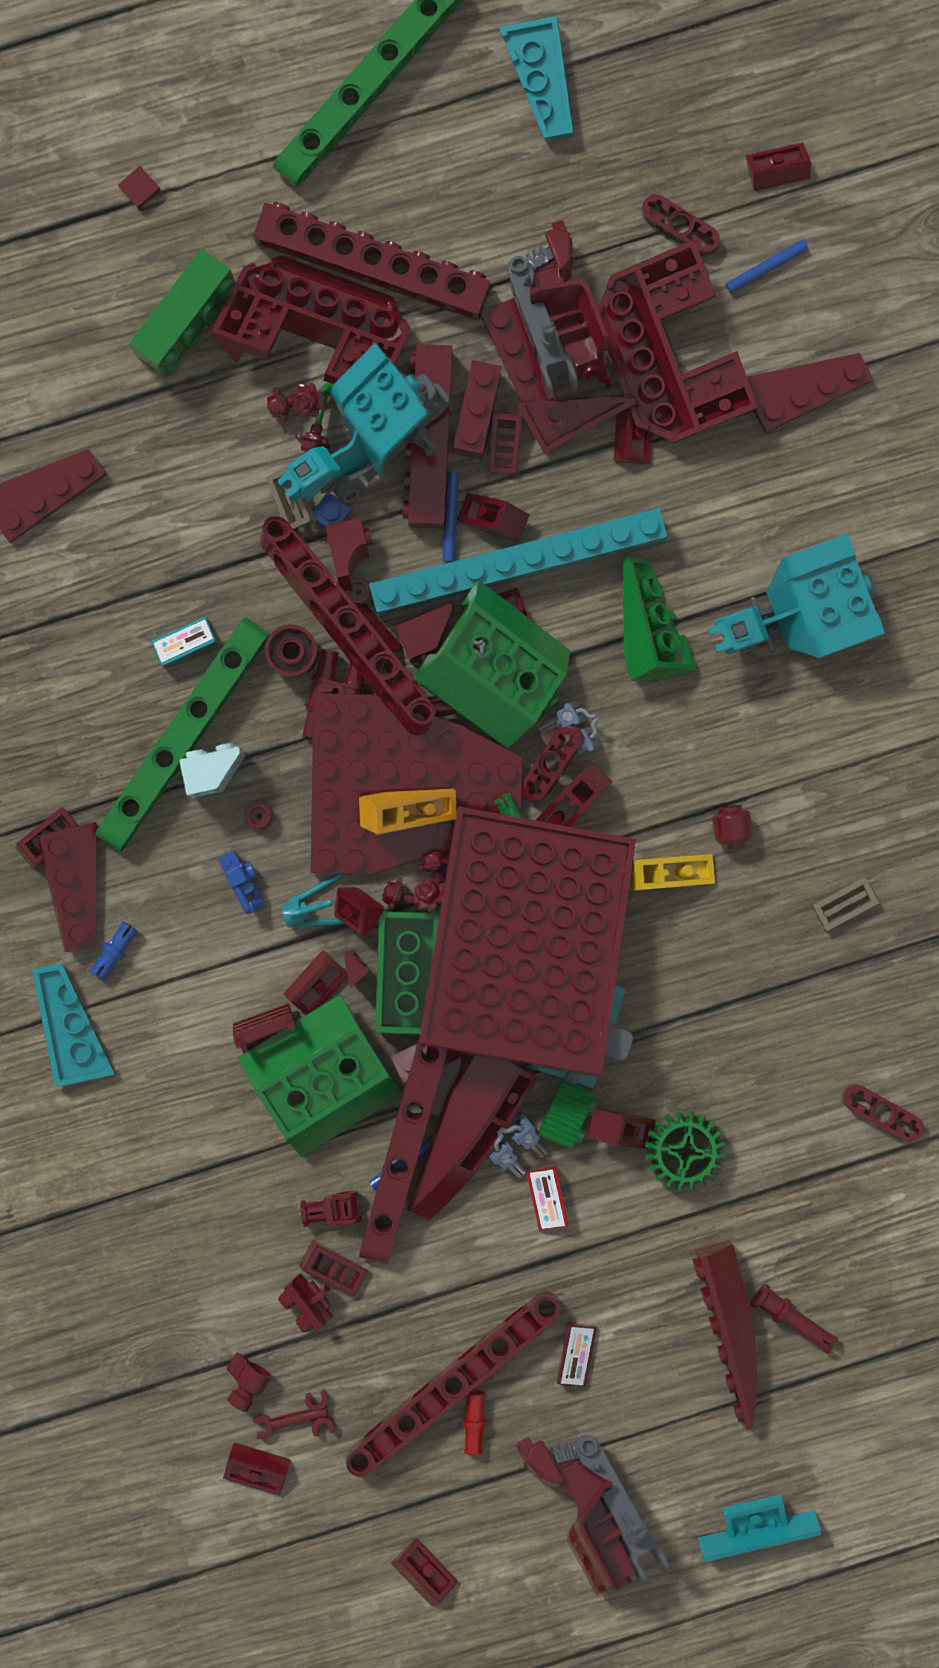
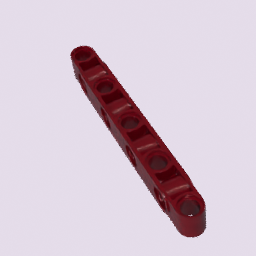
(359, 644)
(404, 1145)
(436, 1398)

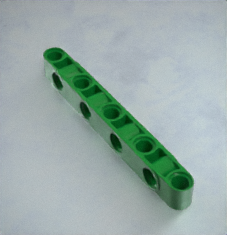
(366, 83)
(182, 734)

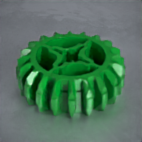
(683, 1165)

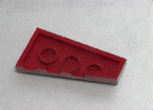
(515, 349)
(802, 388)
(45, 490)
(71, 877)

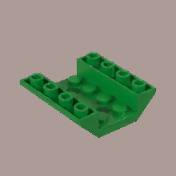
(488, 685)
(309, 1062)

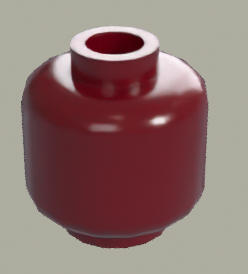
(732, 826)

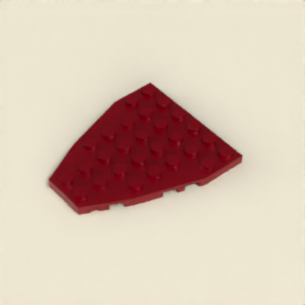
(369, 752)

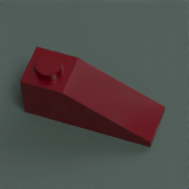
(576, 797)

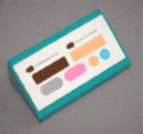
(184, 642)

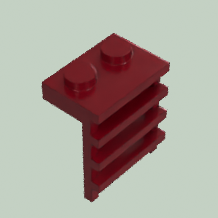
(259, 1027)

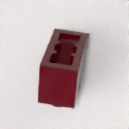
(348, 548)

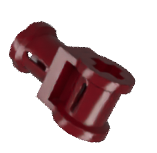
(332, 1208)

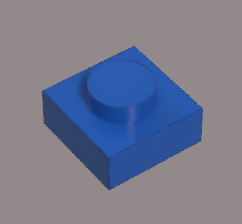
(331, 511)

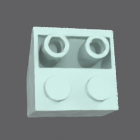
(210, 772)

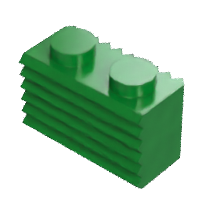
(567, 1113)

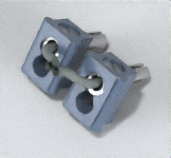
(574, 714)
(522, 1133)

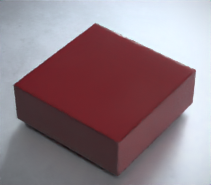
(139, 187)

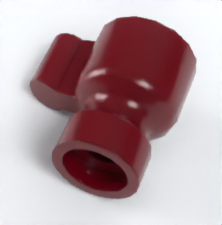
(251, 1381)

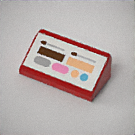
(547, 1198)

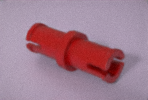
(474, 1423)

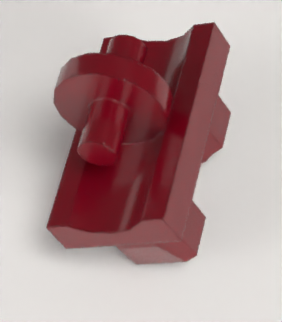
(309, 1300)

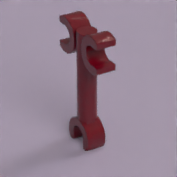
(317, 1412)

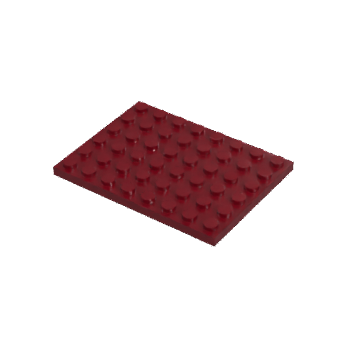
(528, 942)

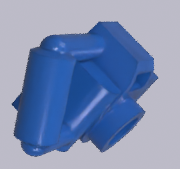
(241, 880)

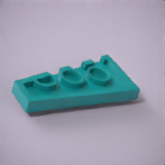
(541, 68)
(69, 1036)

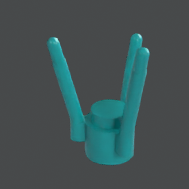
(298, 912)

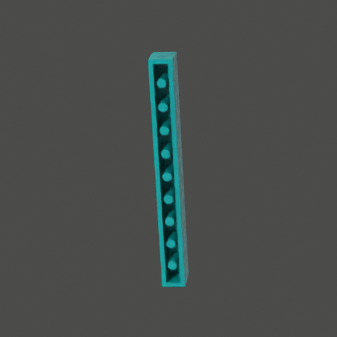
(519, 562)

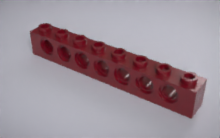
(278, 215)

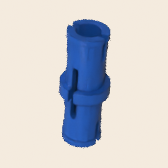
(113, 950)

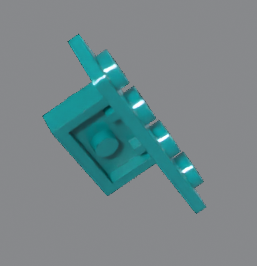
(756, 1527)

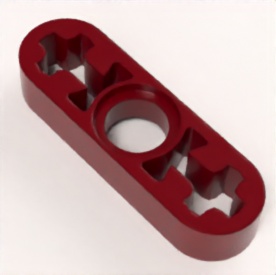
(678, 212)
(540, 765)
(898, 1130)

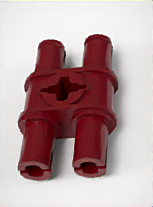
(325, 683)

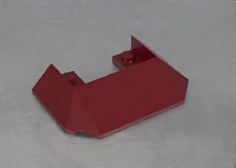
(311, 306)
(643, 355)

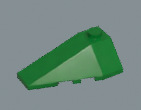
(650, 637)

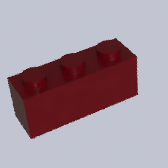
(477, 410)

